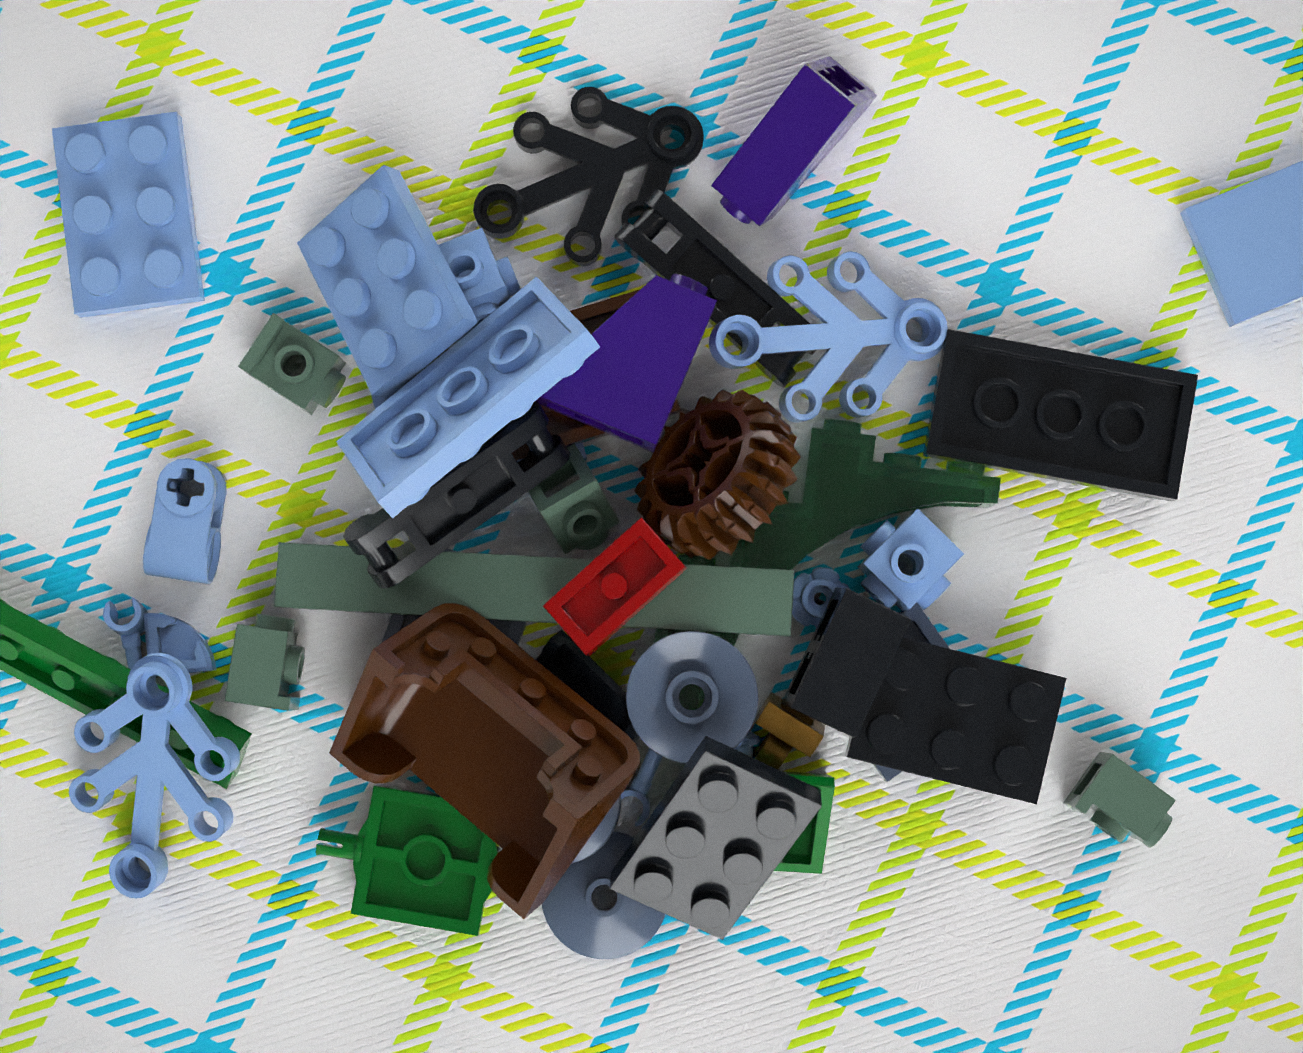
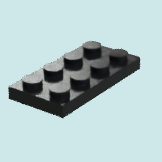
(1061, 415)

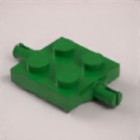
(416, 862)

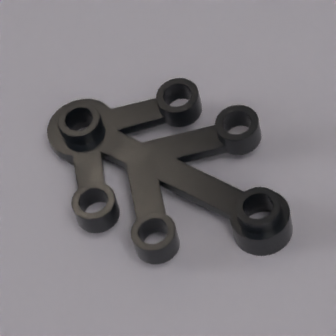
(599, 167)

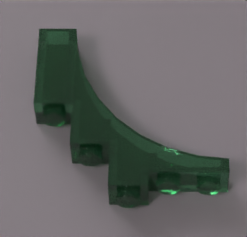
(840, 493)

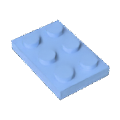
(128, 214)
(386, 282)

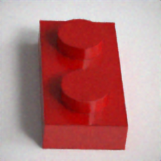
(614, 587)

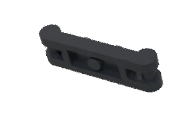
(713, 265)
(459, 500)

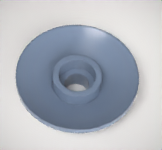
(683, 660)
(595, 930)

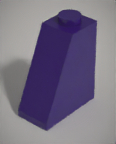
(792, 140)
(640, 362)

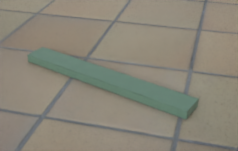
(518, 587)

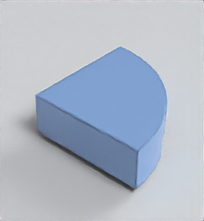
(178, 639)

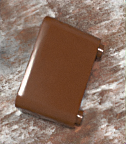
(492, 741)

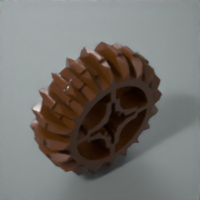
(717, 474)

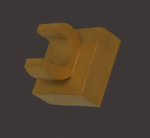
(785, 730)

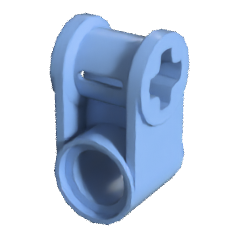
(186, 531)

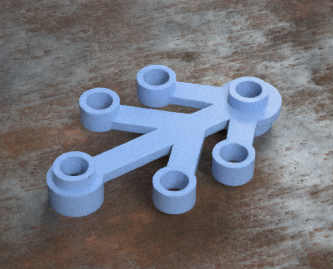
(839, 334)
(155, 766)

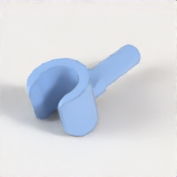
(129, 632)
(642, 783)

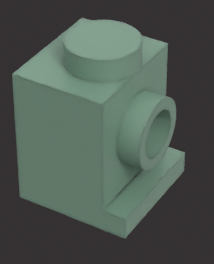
(272, 350)
(579, 512)
(265, 664)
(1122, 801)

